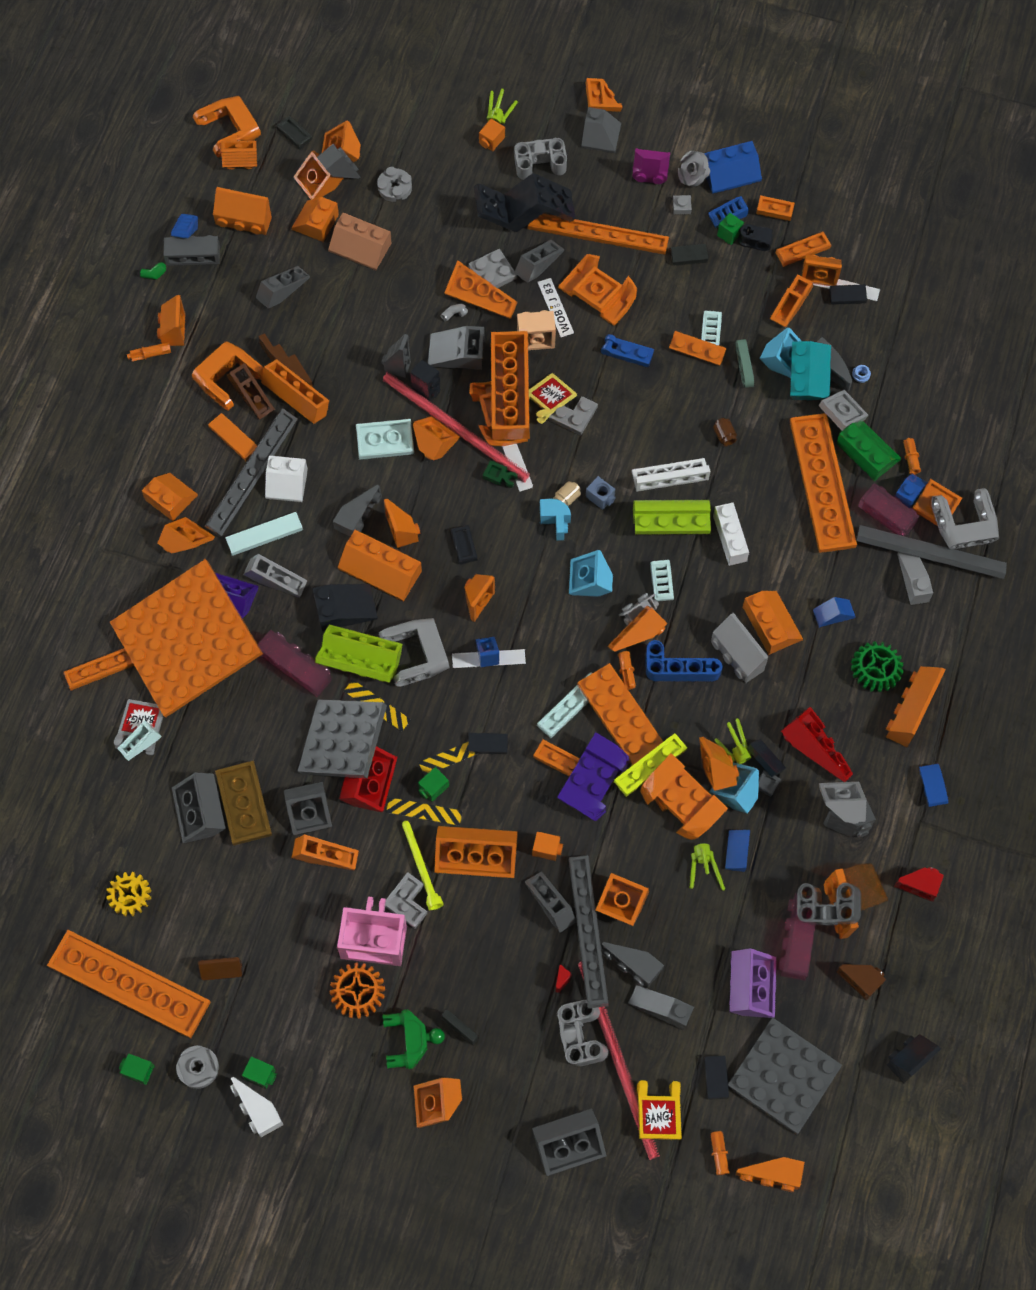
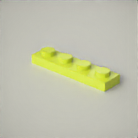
(640, 771)

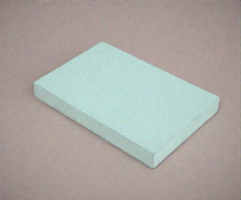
(384, 439)

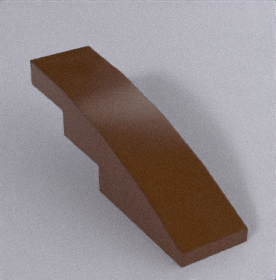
(278, 353)

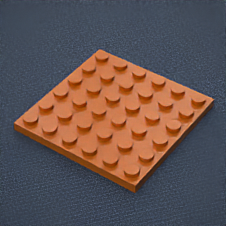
(185, 638)

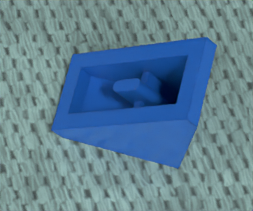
(833, 611)
(487, 651)

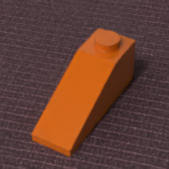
(641, 628)
(324, 853)

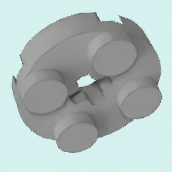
(701, 170)
(391, 176)
(208, 1072)

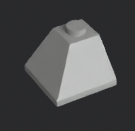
(845, 800)

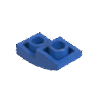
(933, 785)

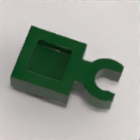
(498, 473)

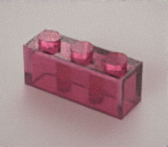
(888, 510)

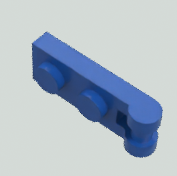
(627, 351)

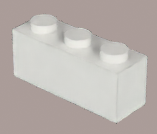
(731, 534)

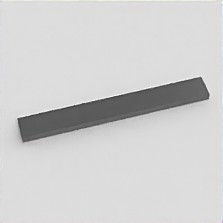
(250, 473)
(931, 552)
(588, 932)

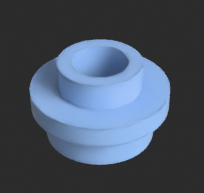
(863, 370)

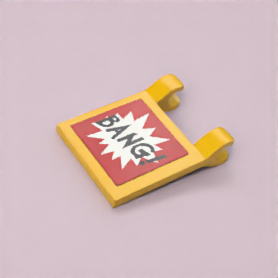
(659, 1114)

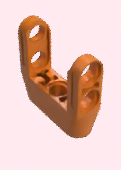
(239, 115)
(219, 364)

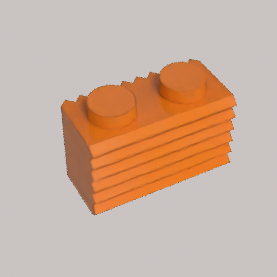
(239, 154)

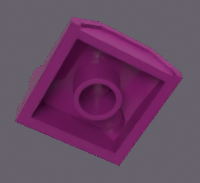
(651, 166)

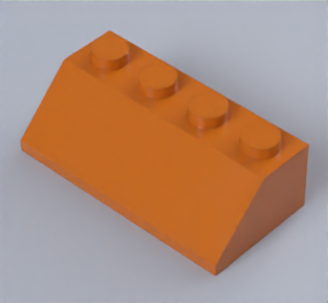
(379, 565)
(914, 705)
(475, 852)

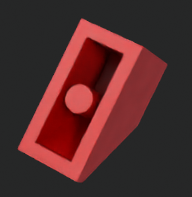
(922, 883)

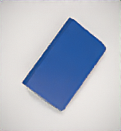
(737, 850)

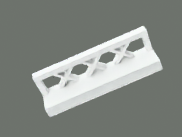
(671, 477)

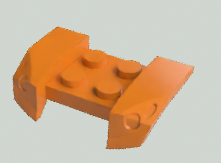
(600, 289)
(483, 393)
(683, 797)

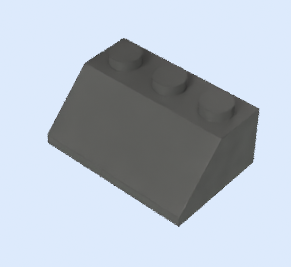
(198, 807)
(569, 1142)

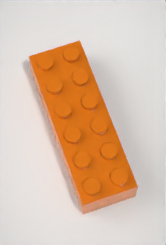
(510, 385)

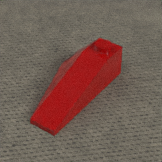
(808, 737)

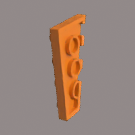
(475, 290)

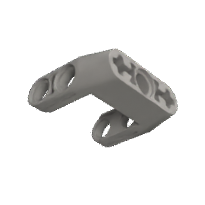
(967, 534)
(431, 646)

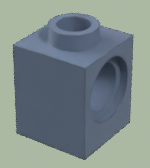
(598, 486)

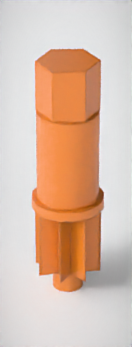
(147, 352)

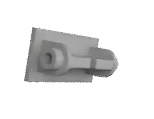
(631, 611)

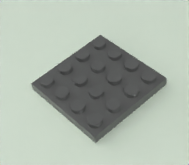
(342, 738)
(784, 1076)

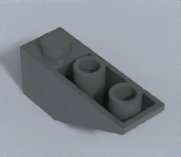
(338, 163)
(279, 287)
(356, 511)
(638, 963)

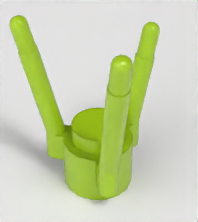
(497, 113)
(740, 753)
(704, 855)

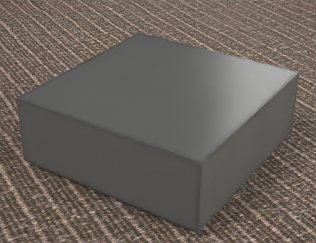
(767, 783)

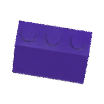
(240, 593)

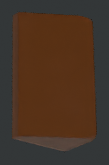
(220, 968)

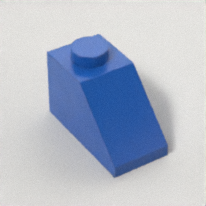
(910, 490)

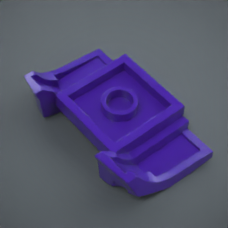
(594, 776)

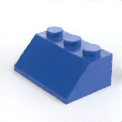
(733, 167)

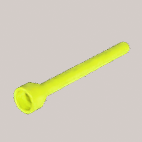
(433, 900)

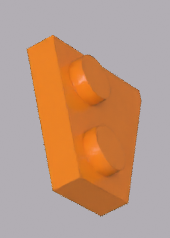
(600, 96)

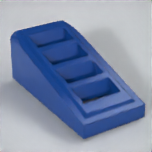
(739, 212)
(185, 226)

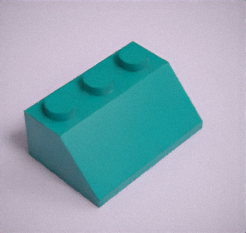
(810, 370)

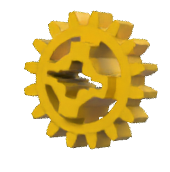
(125, 901)

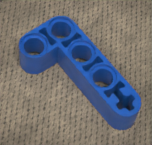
(682, 664)

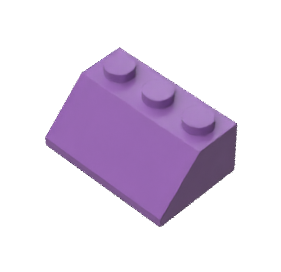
(753, 983)

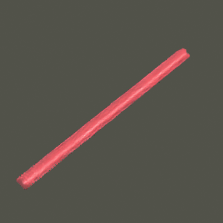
(454, 426)
(623, 1075)

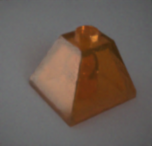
(867, 881)

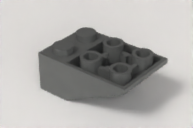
(457, 348)

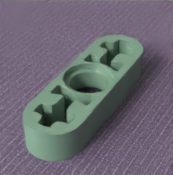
(744, 363)

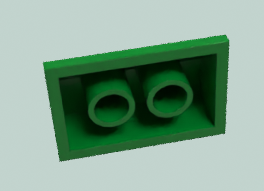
(867, 449)

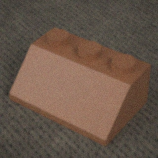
(360, 241)

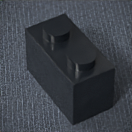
(425, 380)

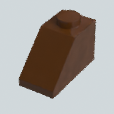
(862, 978)

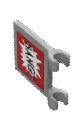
(134, 716)

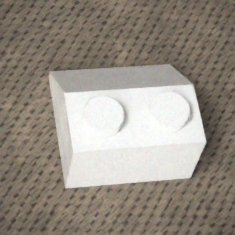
(285, 478)

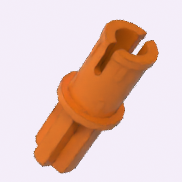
(912, 456)
(626, 669)
(719, 1153)

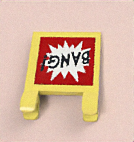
(550, 395)

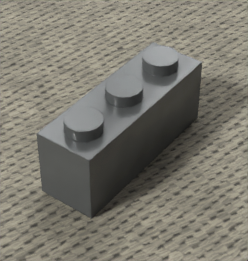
(192, 250)

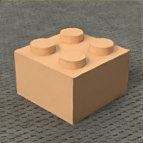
(540, 329)

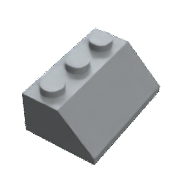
(739, 648)

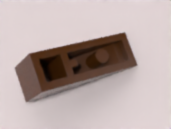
(250, 391)

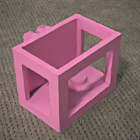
(372, 935)

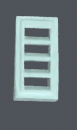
(711, 318)
(662, 568)
(148, 736)

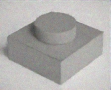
(682, 204)

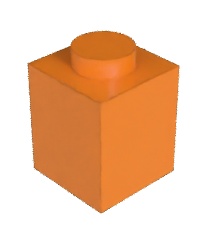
(491, 135)
(547, 846)

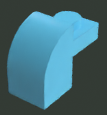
(555, 512)

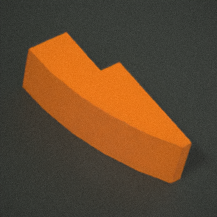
(792, 301)

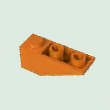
(780, 1172)

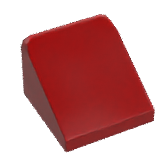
(563, 978)

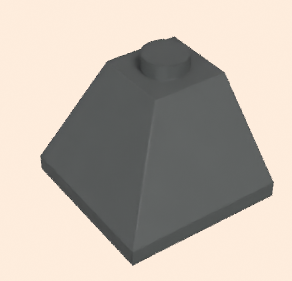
(600, 131)

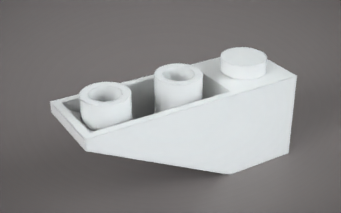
(261, 1111)

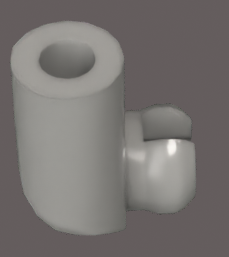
(453, 309)

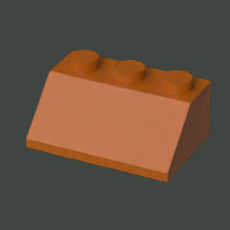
(241, 211)
(771, 621)

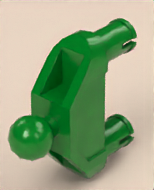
(415, 1038)

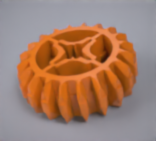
(348, 990)

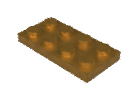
(243, 803)

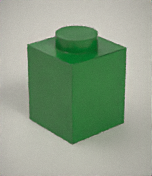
(730, 228)
(433, 784)
(136, 1068)
(259, 1073)

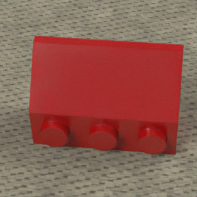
(372, 791)

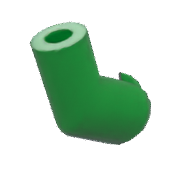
(155, 273)

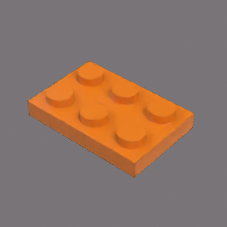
(830, 888)

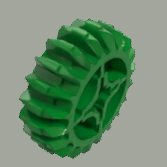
(873, 653)

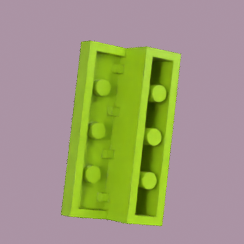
(671, 516)
(359, 653)

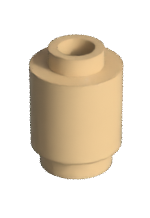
(568, 493)

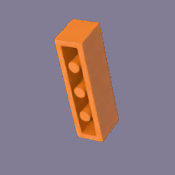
(295, 391)

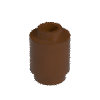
(725, 431)

